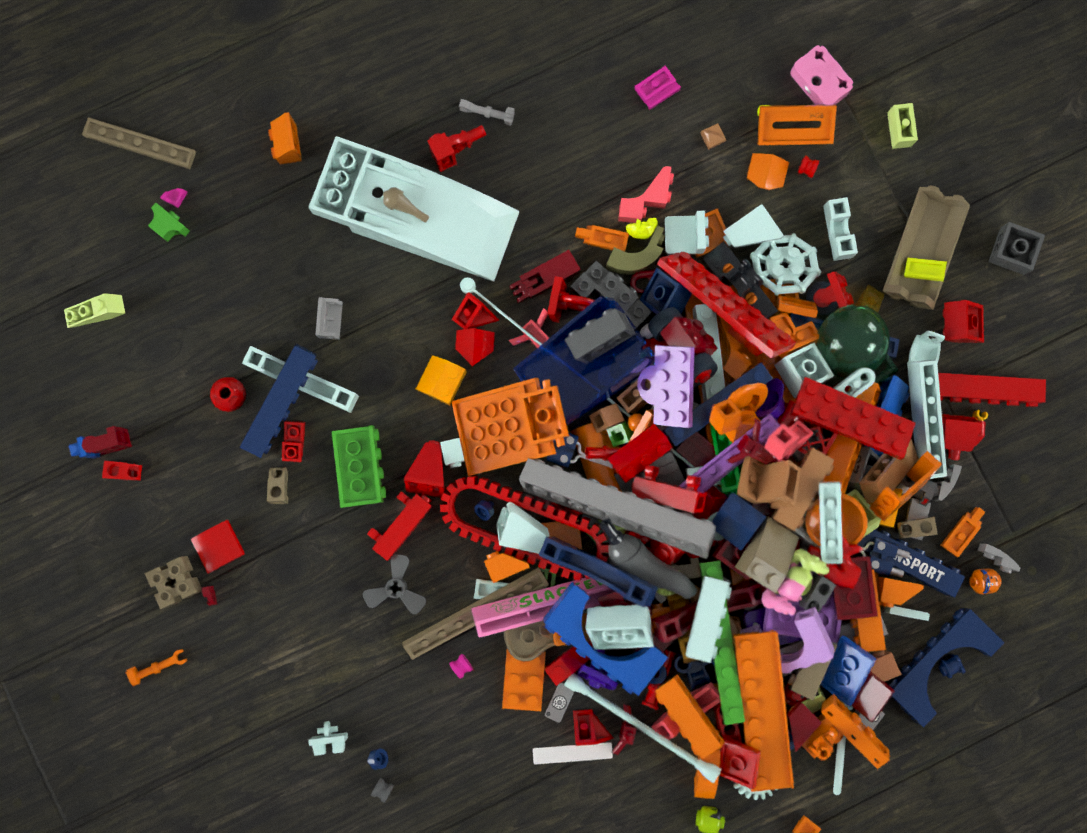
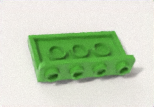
(358, 466)

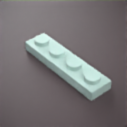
(830, 522)

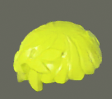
(642, 230)

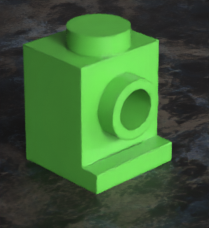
(619, 434)

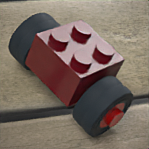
(686, 332)

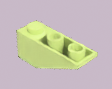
(95, 310)

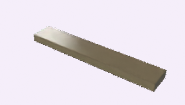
(139, 143)

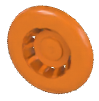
(749, 397)

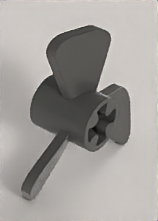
(412, 600)

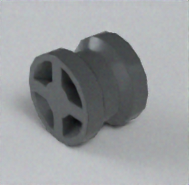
(382, 790)

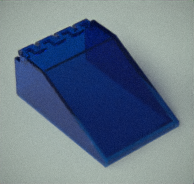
(589, 384)

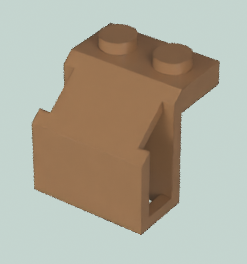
(769, 483)

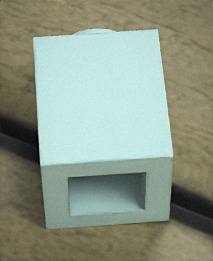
(452, 452)

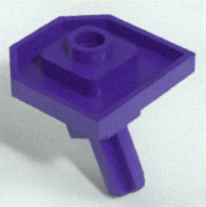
(596, 677)

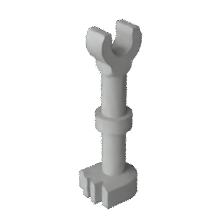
(507, 116)

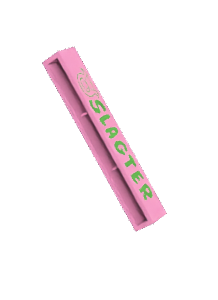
(529, 607)

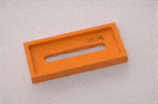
(796, 136)

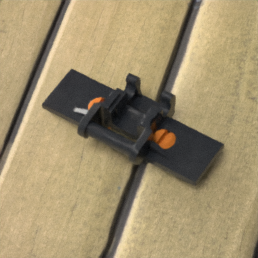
(742, 276)

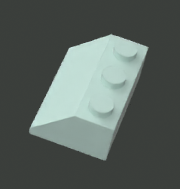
(619, 627)

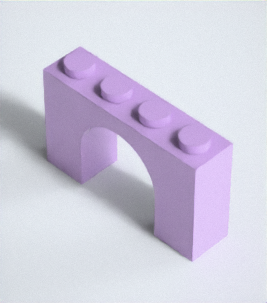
(816, 642)

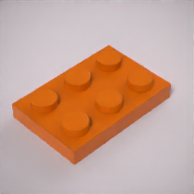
(523, 683)

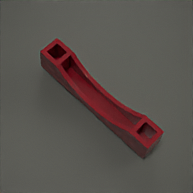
(679, 621)

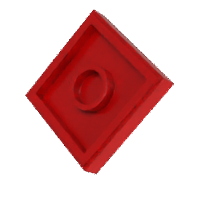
(739, 762)

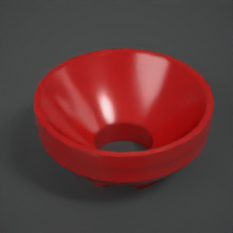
(236, 398)

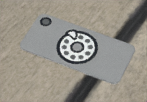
(559, 703)

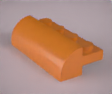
(590, 438)

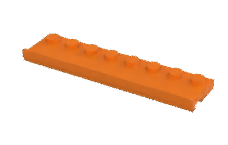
(764, 707)

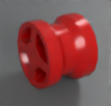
(808, 166)

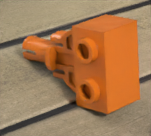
(822, 738)

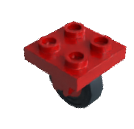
(830, 294)

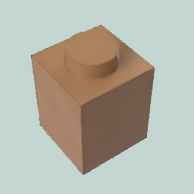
(606, 418)

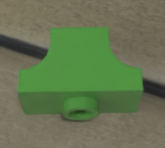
(166, 223)

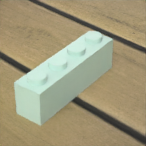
(707, 619)

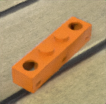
(851, 724)

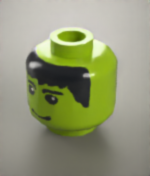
(709, 820)

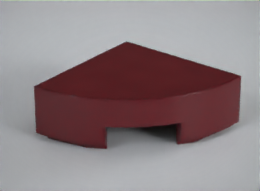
(209, 592)

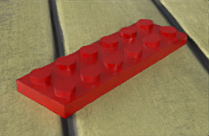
(853, 418)

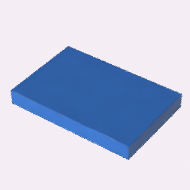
(847, 670)

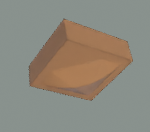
(713, 136)

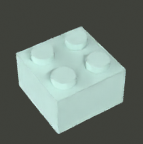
(801, 364)

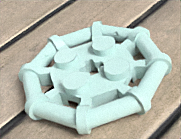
(795, 268)

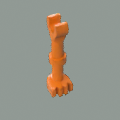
(135, 676)

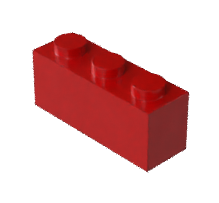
(640, 452)

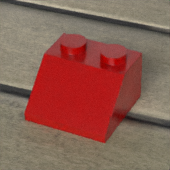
(963, 322)

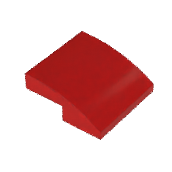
(217, 546)

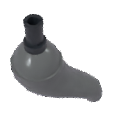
(633, 557)

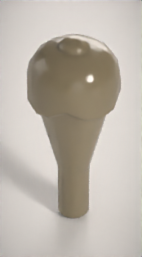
(396, 200)

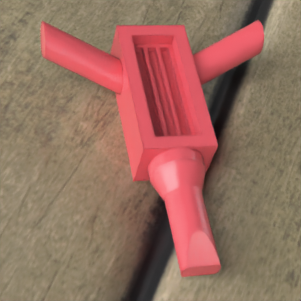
(534, 329)

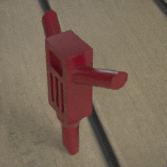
(753, 447)
(626, 734)

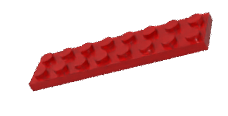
(727, 304)

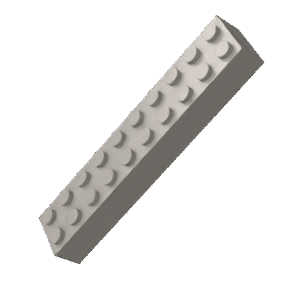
(622, 508)

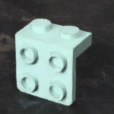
(686, 234)

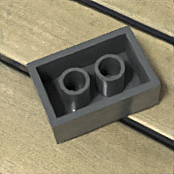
(600, 336)

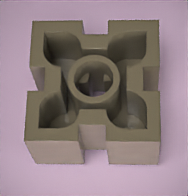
(162, 579)

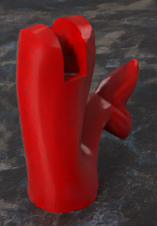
(849, 572)

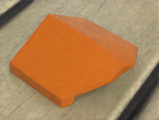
(767, 171)

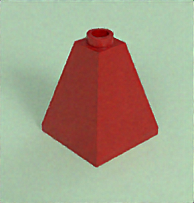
(426, 472)

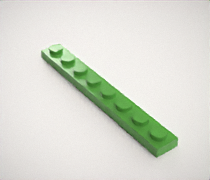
(725, 659)

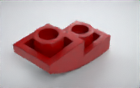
(293, 441)

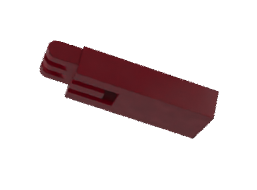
(560, 266)

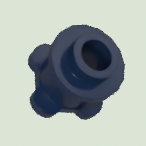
(951, 666)

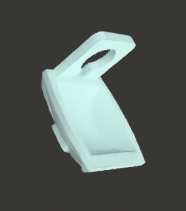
(925, 348)

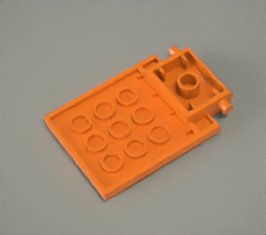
(510, 425)

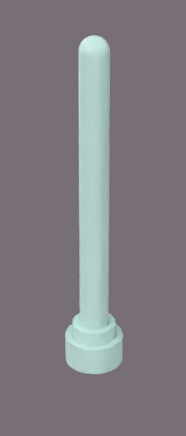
(840, 762)

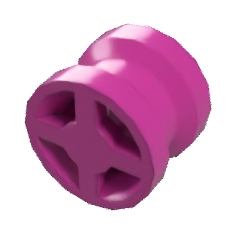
(461, 666)

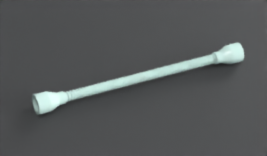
(707, 769)

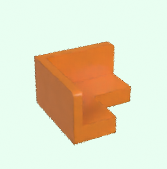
(802, 335)

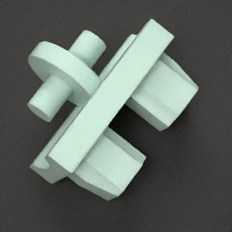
(337, 740)

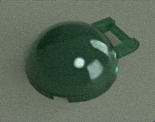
(855, 339)

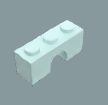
(841, 241)

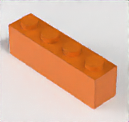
(869, 630)
(689, 717)

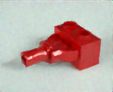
(445, 148)

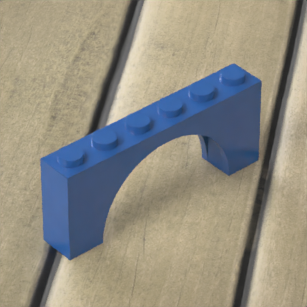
(631, 670)

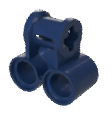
(695, 671)

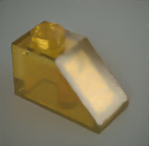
(871, 298)

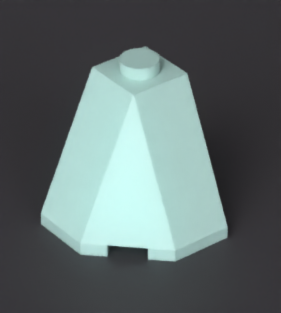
(753, 229)
(520, 530)

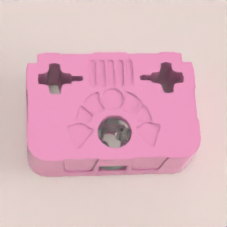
(825, 73)

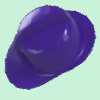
(774, 402)

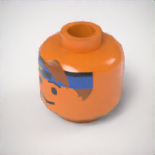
(985, 581)

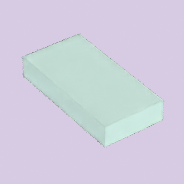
(907, 613)

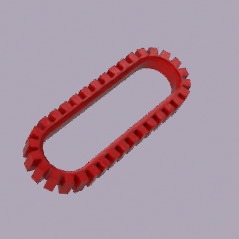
(466, 528)

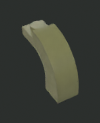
(630, 263)

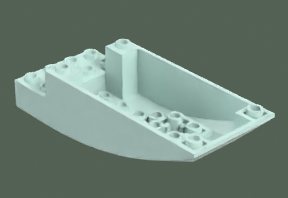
(463, 224)

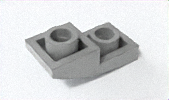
(944, 487)
(1001, 559)

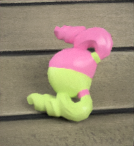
(796, 584)

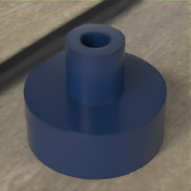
(484, 510)
(378, 759)

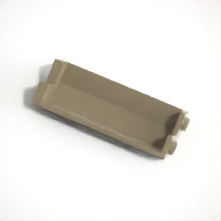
(929, 235)

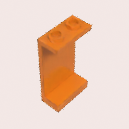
(920, 473)

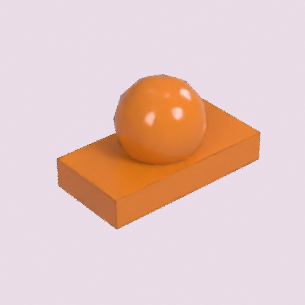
(639, 423)

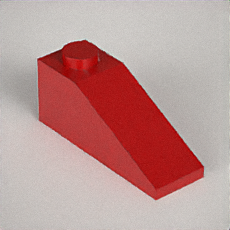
(565, 665)

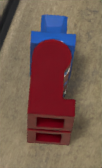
(93, 446)

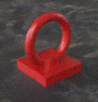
(562, 300)

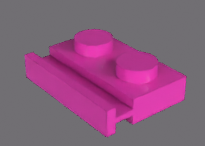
(657, 87)

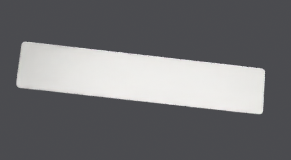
(572, 753)

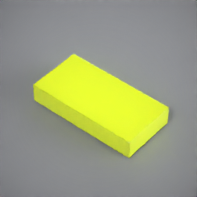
(925, 269)

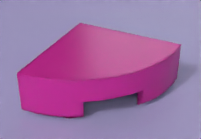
(174, 196)

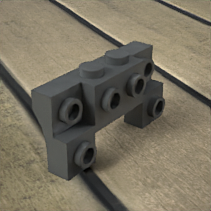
(612, 286)

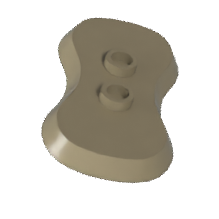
(528, 640)

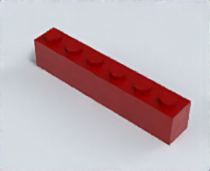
(992, 389)

